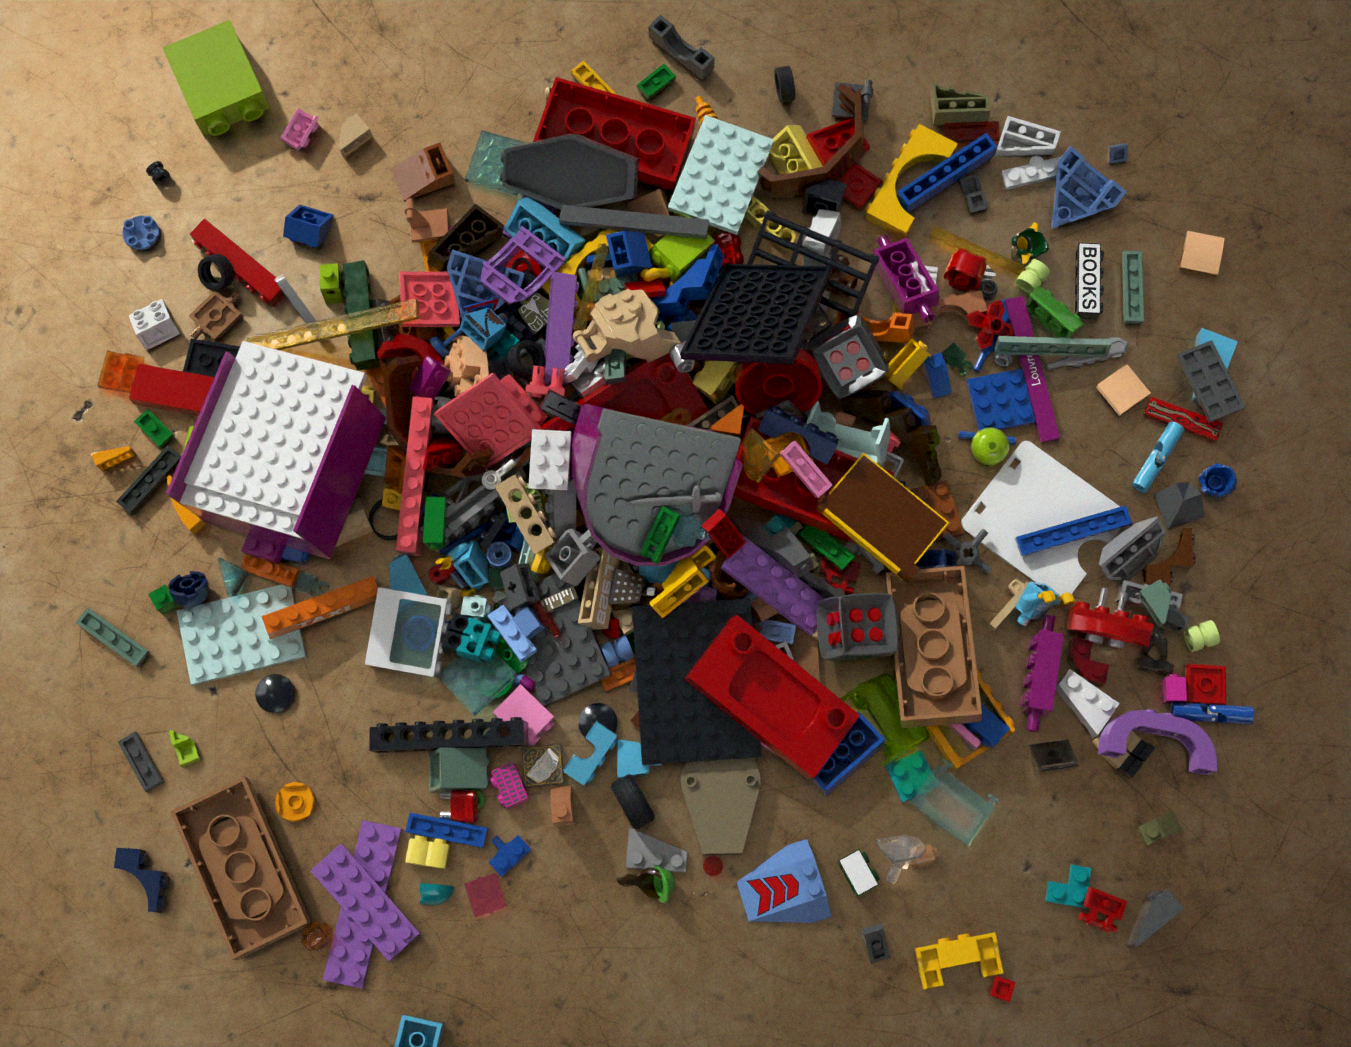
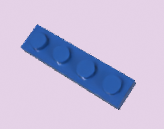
(446, 830)

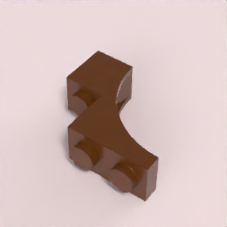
(1182, 559)

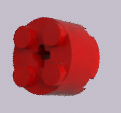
(965, 270)

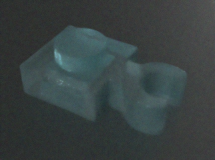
(308, 583)

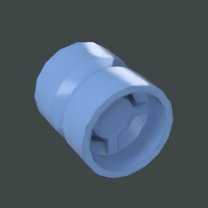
(499, 555)
(617, 651)

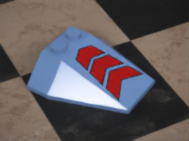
(786, 888)

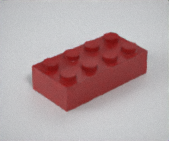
(723, 533)

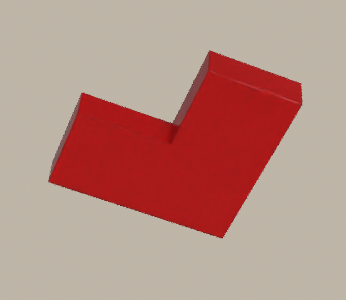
(652, 289)

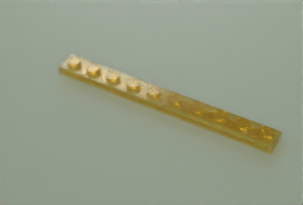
(338, 326)

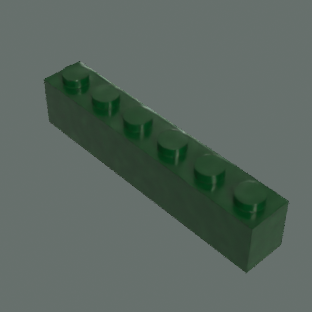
(359, 298)

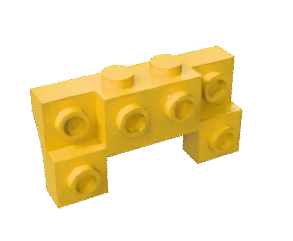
(958, 952)

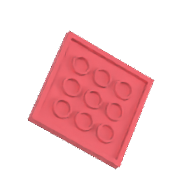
(488, 418)

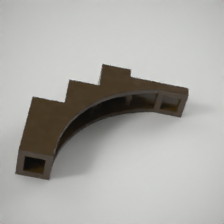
(920, 439)

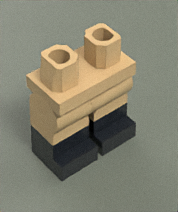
(1136, 753)

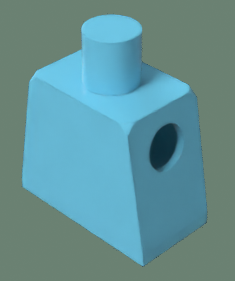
(630, 760)

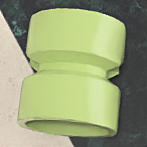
(1033, 276)
(1205, 634)

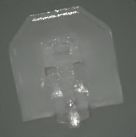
(900, 852)

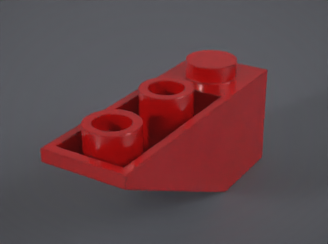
(442, 452)

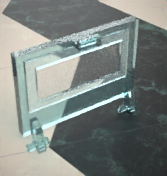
(953, 804)

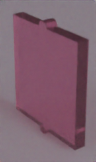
(485, 895)

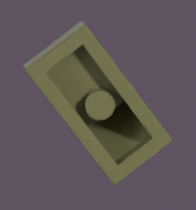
(1159, 828)

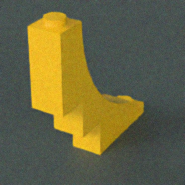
(683, 580)

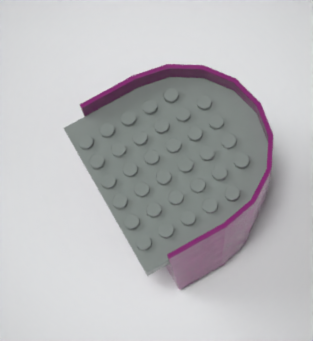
(638, 457)

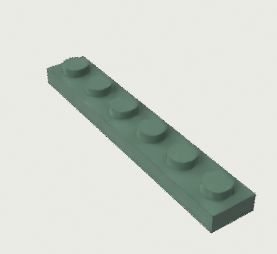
(1052, 346)

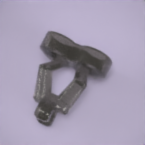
(1147, 663)

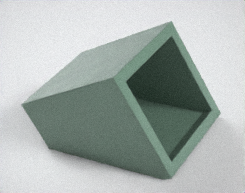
(458, 769)

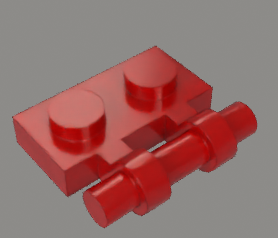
(849, 574)
(1105, 904)

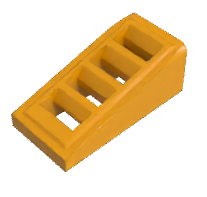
(112, 457)

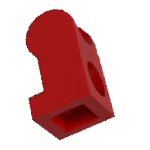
(440, 576)

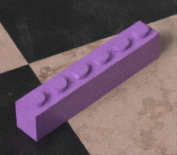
(560, 324)

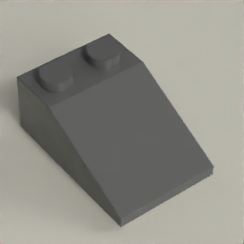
(1153, 915)

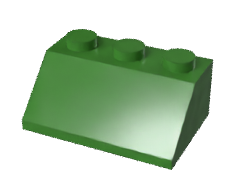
(1053, 314)

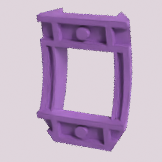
(533, 247)

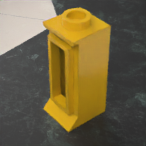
(907, 362)

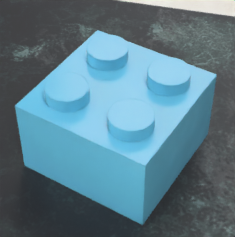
(419, 1032)

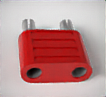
(462, 806)

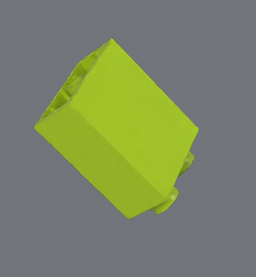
(216, 79)

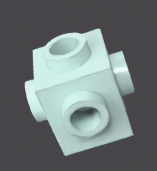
(476, 608)

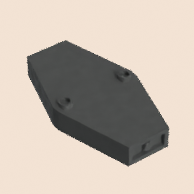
(570, 171)

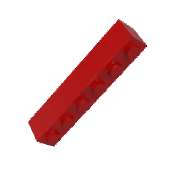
(245, 267)

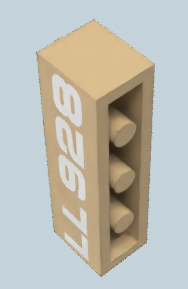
(597, 590)

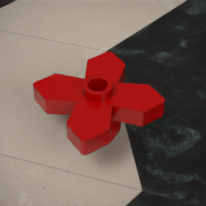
(990, 324)

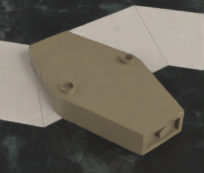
(721, 802)

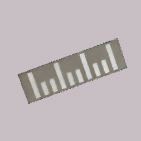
(559, 599)

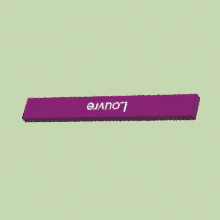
(1033, 373)

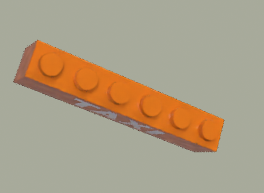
(320, 607)

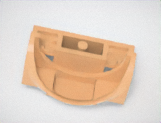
(466, 363)

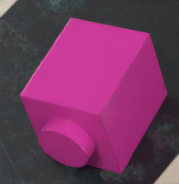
(1173, 689)

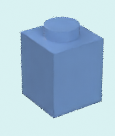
(528, 622)

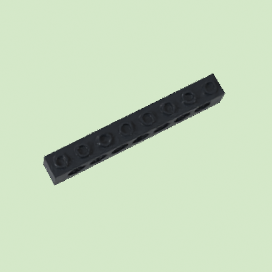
(379, 735)

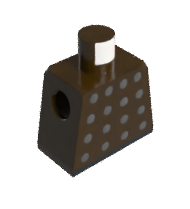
(630, 590)

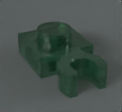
(955, 357)

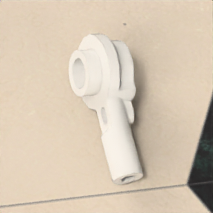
(493, 478)

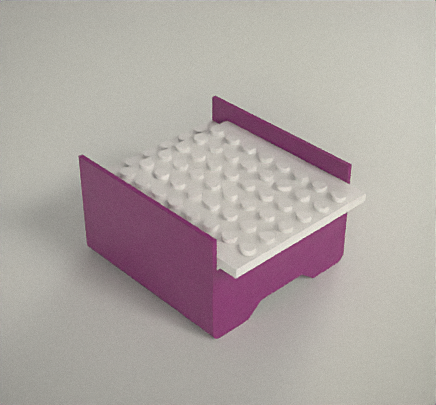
(278, 451)

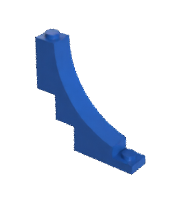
(693, 285)

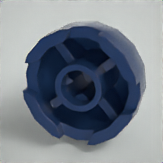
(189, 590)

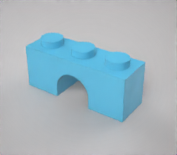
(582, 768)

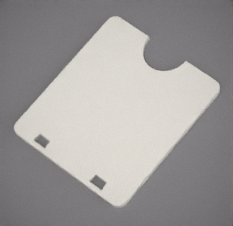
(1032, 499)

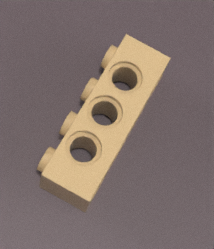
(506, 491)

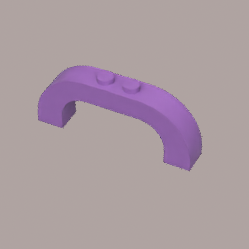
(1196, 741)

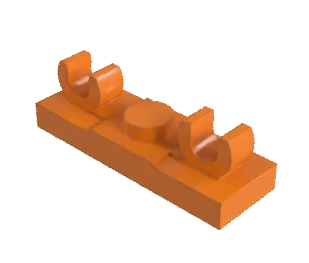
(271, 571)

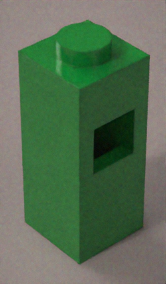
(435, 522)

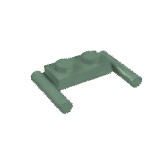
(608, 286)

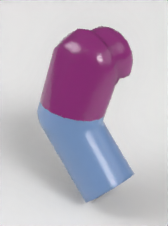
(525, 681)

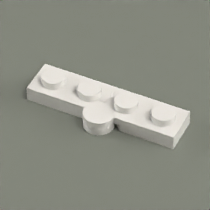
(1036, 171)

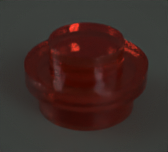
(713, 865)

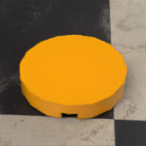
(295, 802)

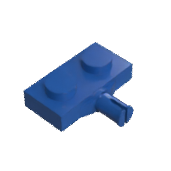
(508, 854)

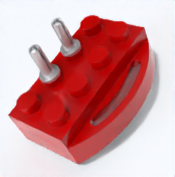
(1116, 628)

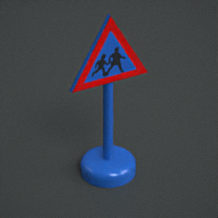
(441, 347)

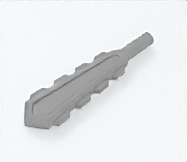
(1118, 347)

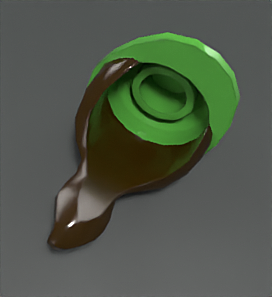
(653, 882)

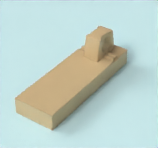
(1017, 589)

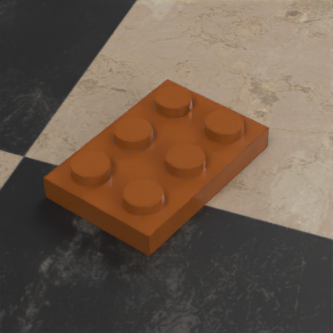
(941, 500)

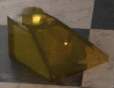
(758, 456)

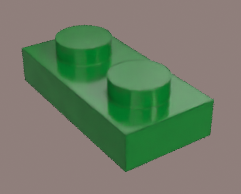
(656, 81)
(154, 428)

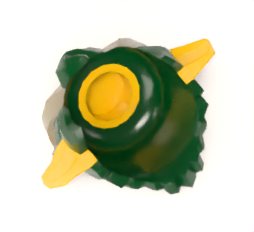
(1028, 244)

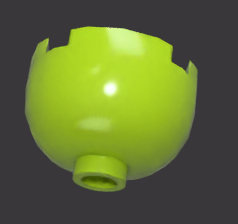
(990, 446)

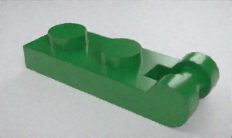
(660, 534)

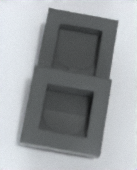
(973, 194)

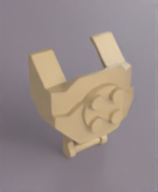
(627, 324)

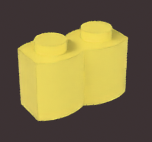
(428, 853)

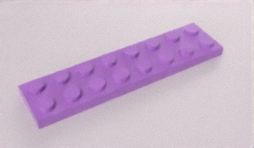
(350, 945)

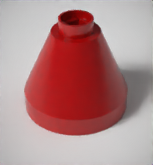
(771, 384)

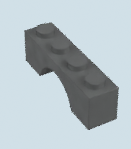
(693, 58)

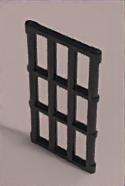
(798, 249)

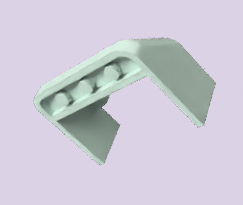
(853, 440)

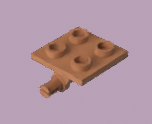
(426, 224)

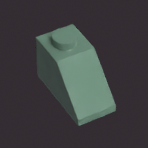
(1156, 600)

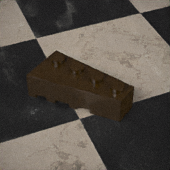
(467, 236)

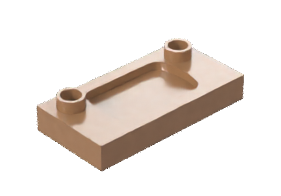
(935, 649)
(240, 868)

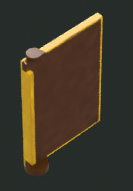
(882, 516)

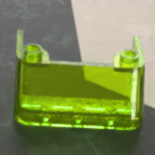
(881, 700)

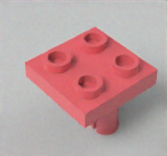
(537, 387)

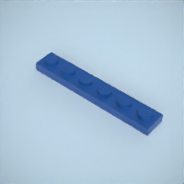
(1073, 530)

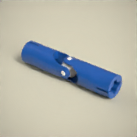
(1214, 713)

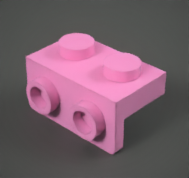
(298, 129)

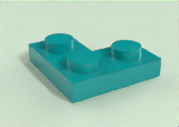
(1074, 892)

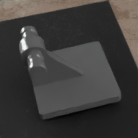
(866, 93)

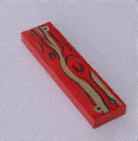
(1189, 420)

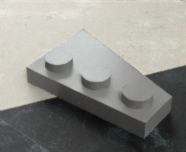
(647, 852)

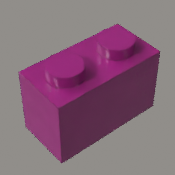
(429, 378)

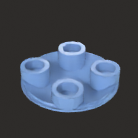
(140, 232)

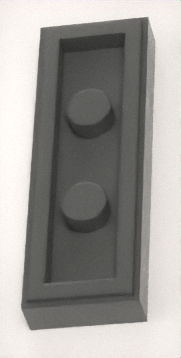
(140, 762)

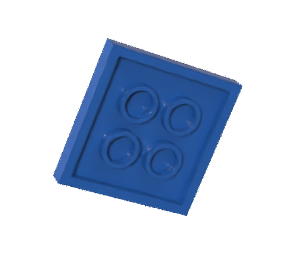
(1000, 400)

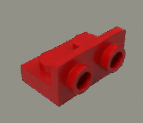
(730, 246)

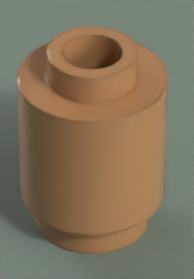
(929, 858)

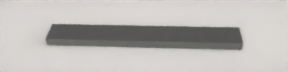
(634, 221)

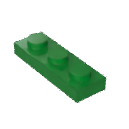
(827, 547)

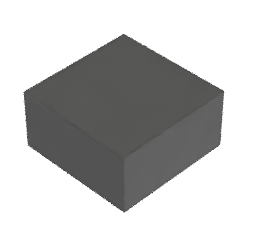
(1176, 621)

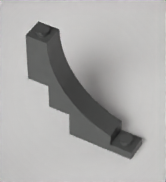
(781, 547)

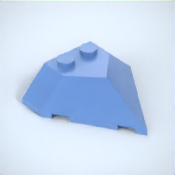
(1081, 190)
(465, 279)

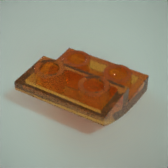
(119, 371)

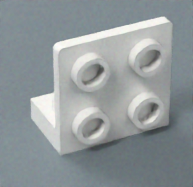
(153, 324)

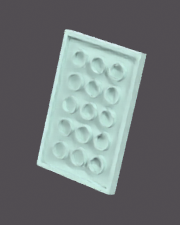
(720, 174)
(231, 637)

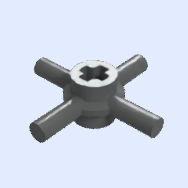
(973, 546)

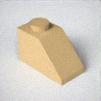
(353, 134)

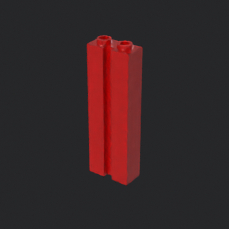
(170, 389)

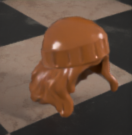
(723, 582)

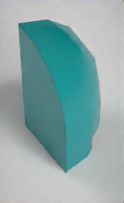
(435, 894)

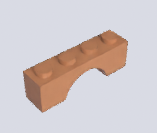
(961, 304)

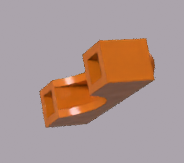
(895, 329)

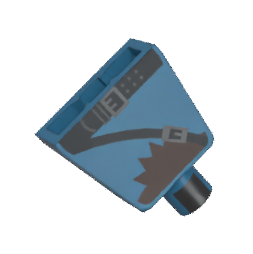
(484, 327)

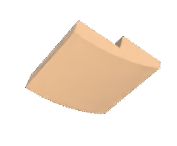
(1202, 252)
(1123, 390)

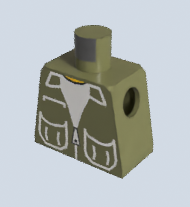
(535, 313)

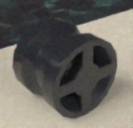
(157, 172)

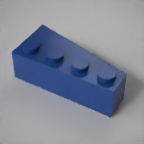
(852, 752)

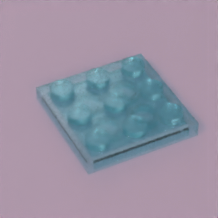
(486, 161)
(476, 681)

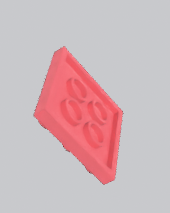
(435, 298)

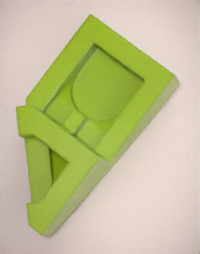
(185, 749)

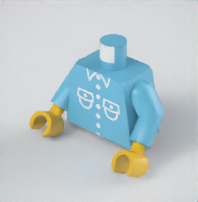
(470, 563)
(1037, 601)

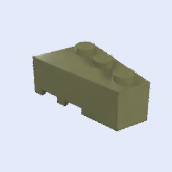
(958, 106)

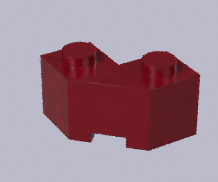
(1079, 658)

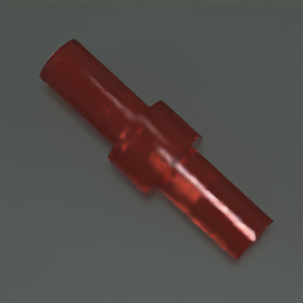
(546, 619)

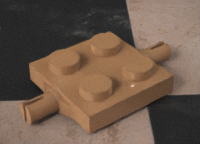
(215, 315)

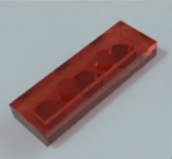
(971, 131)

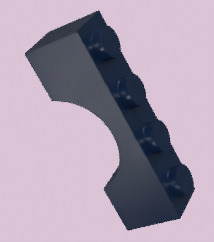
(778, 422)

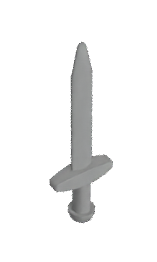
(694, 499)

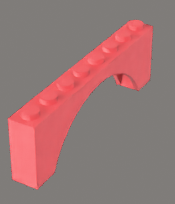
(411, 511)

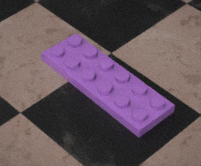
(774, 585)
(365, 902)

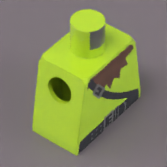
(331, 280)

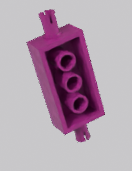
(906, 277)
(1042, 673)

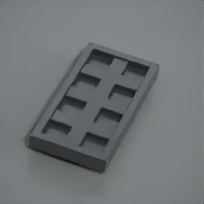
(1210, 381)

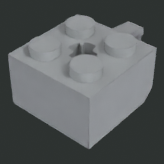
(573, 556)

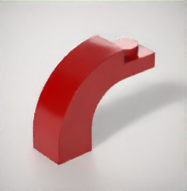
(408, 345)

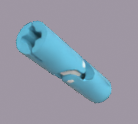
(1159, 455)

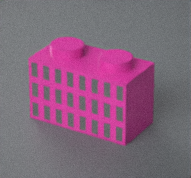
(510, 786)

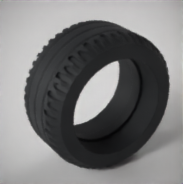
(632, 801)

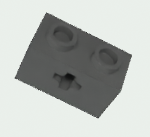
(519, 586)

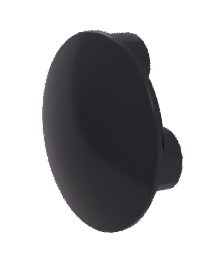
(274, 693)
(597, 712)

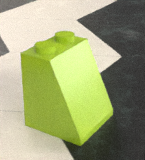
(679, 253)

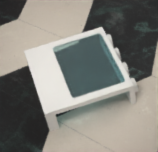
(408, 632)

